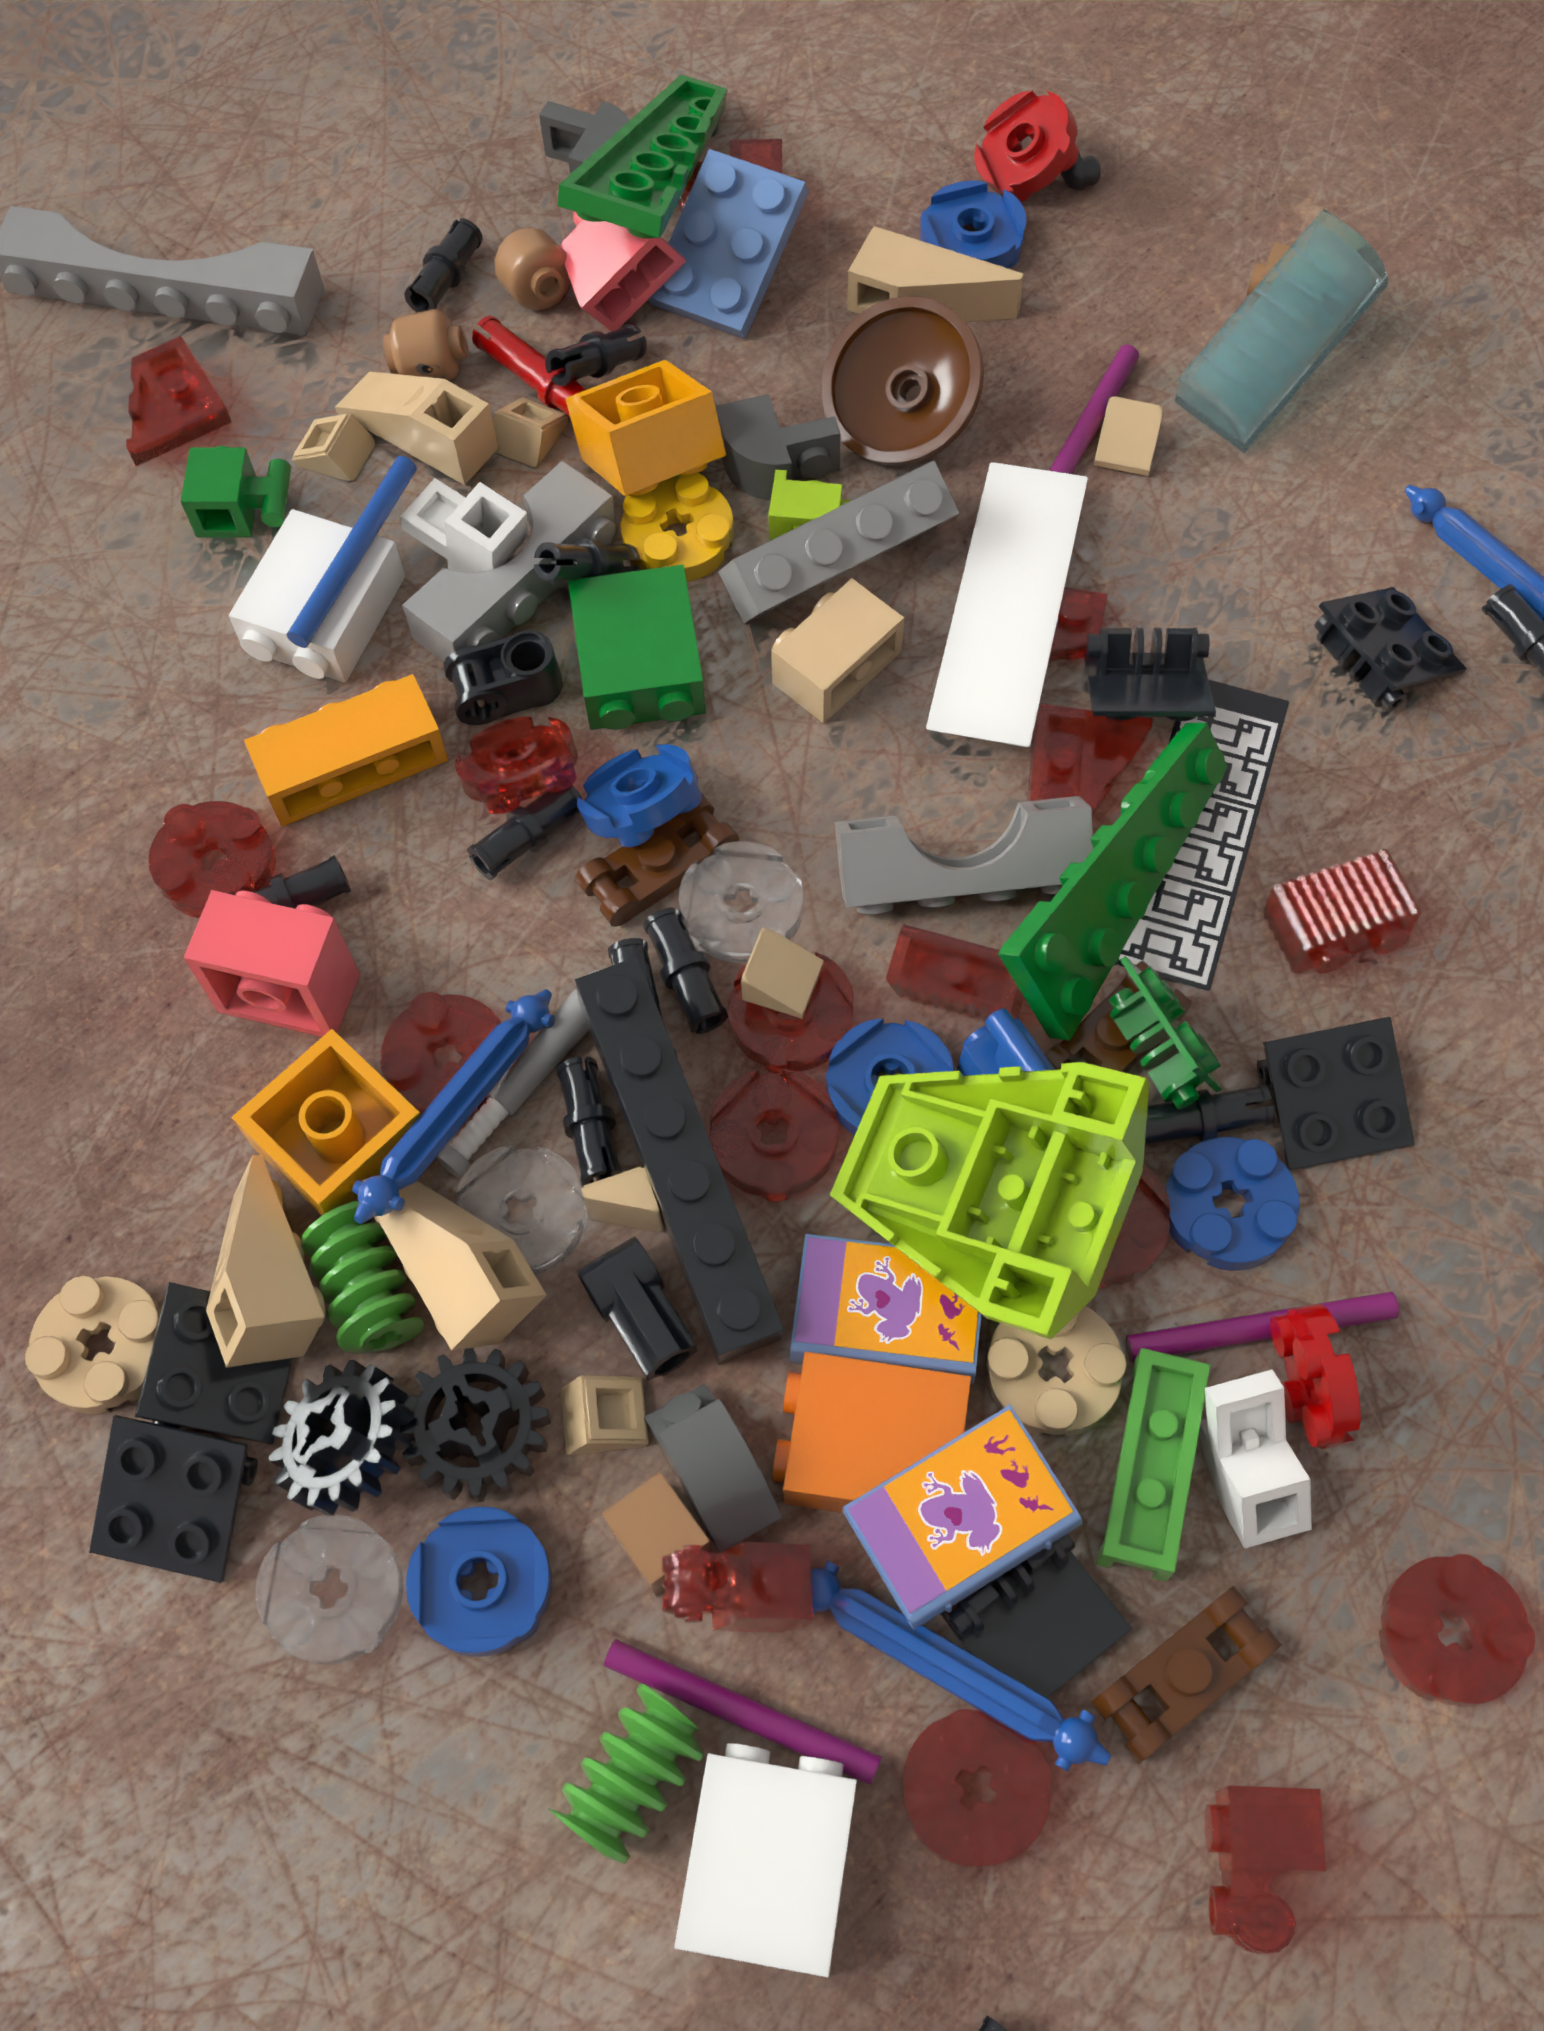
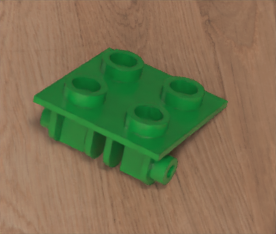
(1151, 1018)

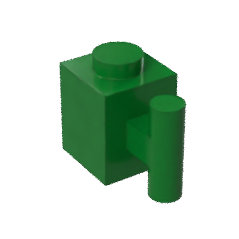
(225, 492)

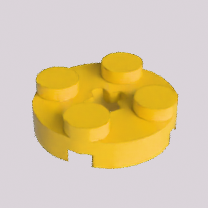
(685, 501)

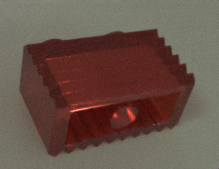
(1341, 913)
(952, 974)

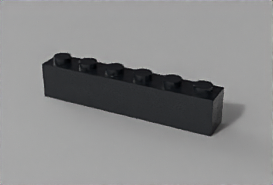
(679, 1161)

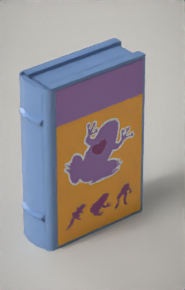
(880, 1308)
(962, 1516)

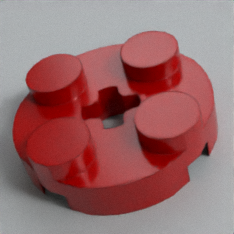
(1051, 151)
(1319, 1383)

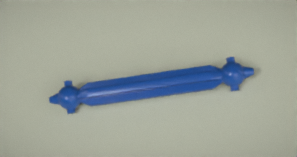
(1477, 545)
(452, 1107)
(957, 1671)

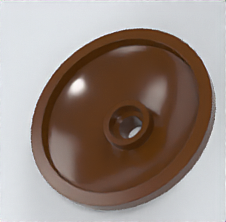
(884, 356)

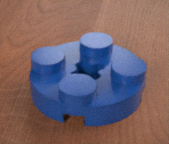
(969, 202)
(639, 794)
(875, 1048)
(1248, 1170)
(450, 1553)

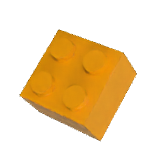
(646, 427)
(326, 1122)

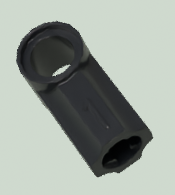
(631, 1296)

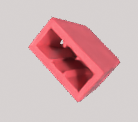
(615, 270)

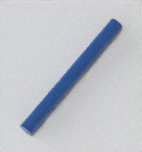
(351, 552)

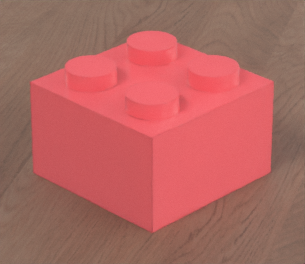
(273, 962)

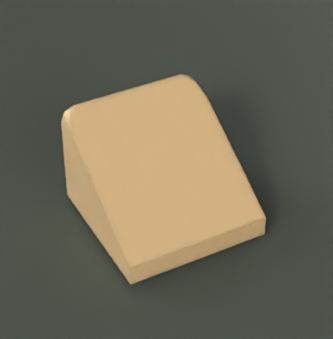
(527, 430)
(1129, 435)
(335, 447)
(780, 974)
(624, 1201)
(603, 1414)

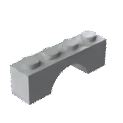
(838, 541)
(485, 606)
(887, 867)

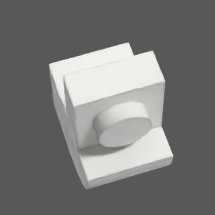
(468, 531)
(1251, 1461)

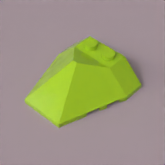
(1002, 1182)

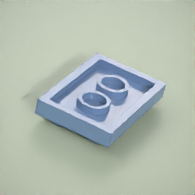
(730, 242)

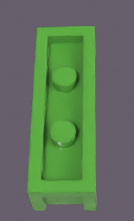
(1155, 1464)

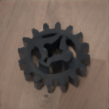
(498, 1412)
(341, 1438)

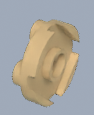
(65, 1325)
(1057, 1406)

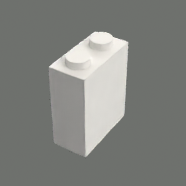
(287, 580)
(767, 1861)

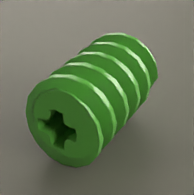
(357, 1285)
(630, 1775)

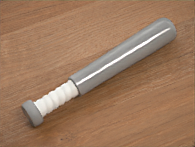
(517, 1083)

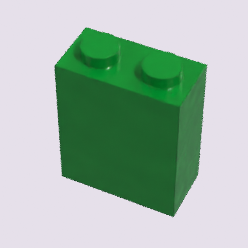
(637, 647)

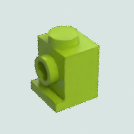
(800, 502)

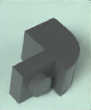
(575, 134)
(758, 446)
(714, 1466)

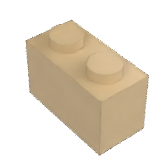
(836, 649)

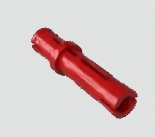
(524, 363)

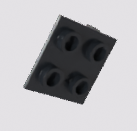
(1384, 644)
(1149, 683)
(1337, 1092)
(190, 1382)
(170, 1498)
(1039, 1620)

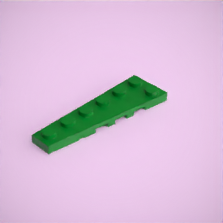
(647, 162)
(1077, 937)

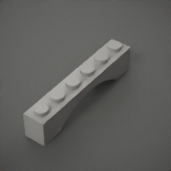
(252, 288)

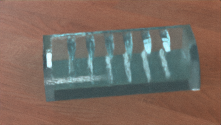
(1283, 331)

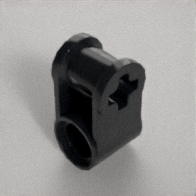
(503, 678)

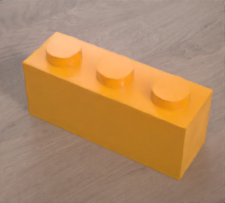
(346, 749)

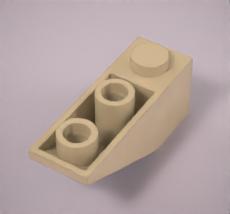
(903, 266)
(426, 420)
(462, 1268)
(261, 1289)

